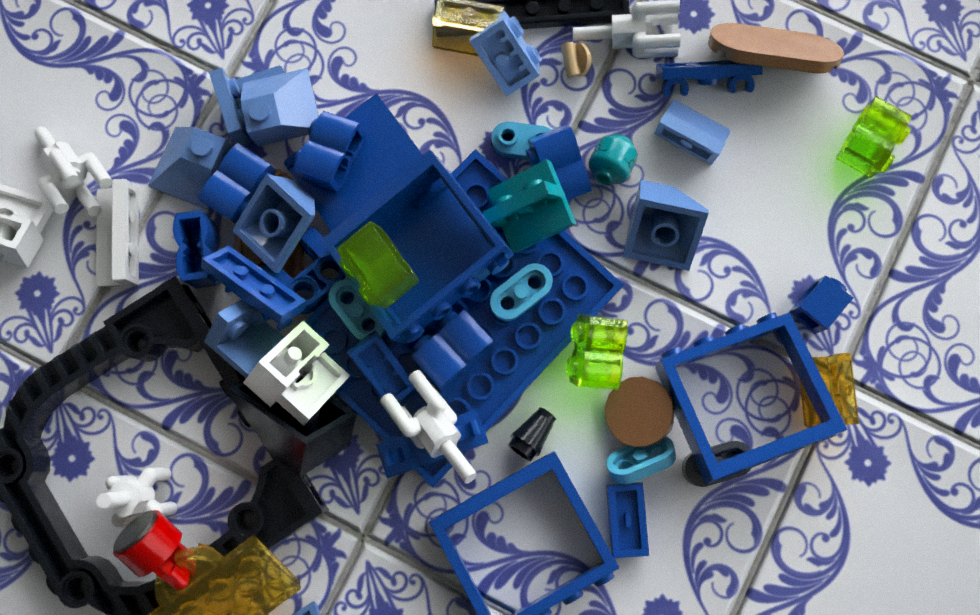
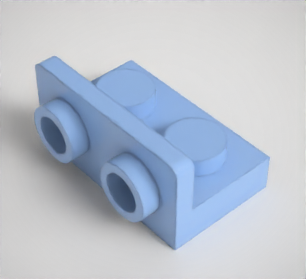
(507, 54)

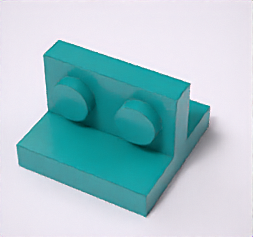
(530, 207)

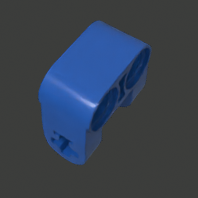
(311, 277)

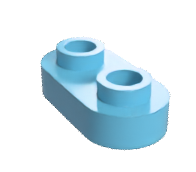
(517, 146)
(520, 292)
(353, 314)
(636, 463)

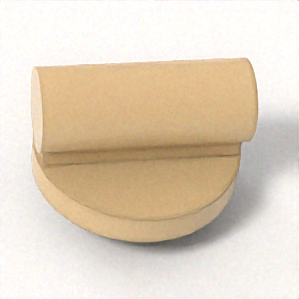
(576, 59)

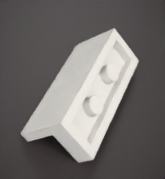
(117, 235)

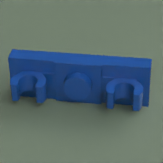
(707, 74)
(254, 286)
(402, 455)

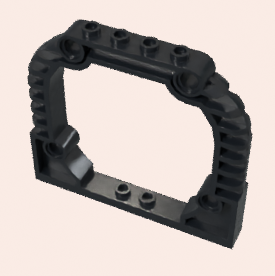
(169, 319)

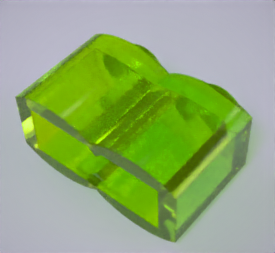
(874, 138)
(377, 266)
(597, 351)

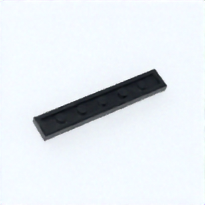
(560, 13)

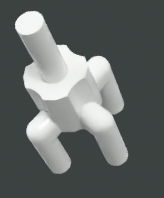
(636, 30)
(69, 172)
(431, 425)
(134, 496)

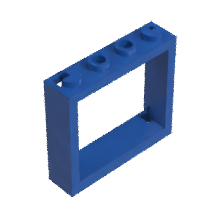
(390, 202)
(829, 416)
(566, 592)

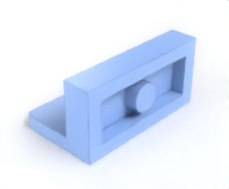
(692, 132)

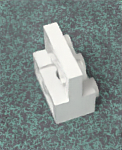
(21, 223)
(279, 369)

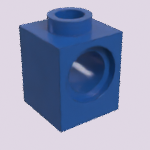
(821, 304)

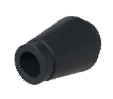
(532, 434)

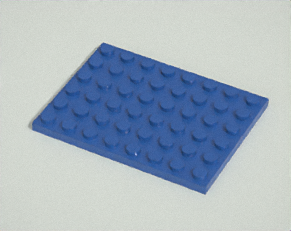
(519, 346)

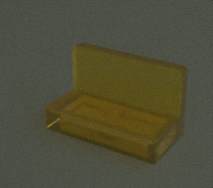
(458, 21)
(838, 377)

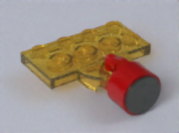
(199, 577)

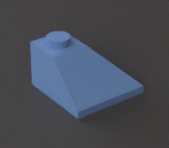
(278, 107)
(189, 163)
(275, 220)
(664, 226)

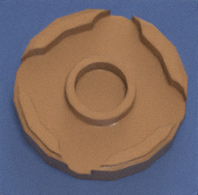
(640, 412)

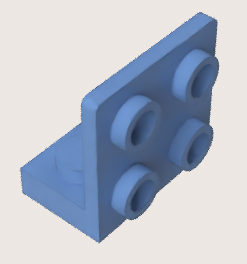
(229, 95)
(242, 336)

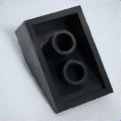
(287, 440)

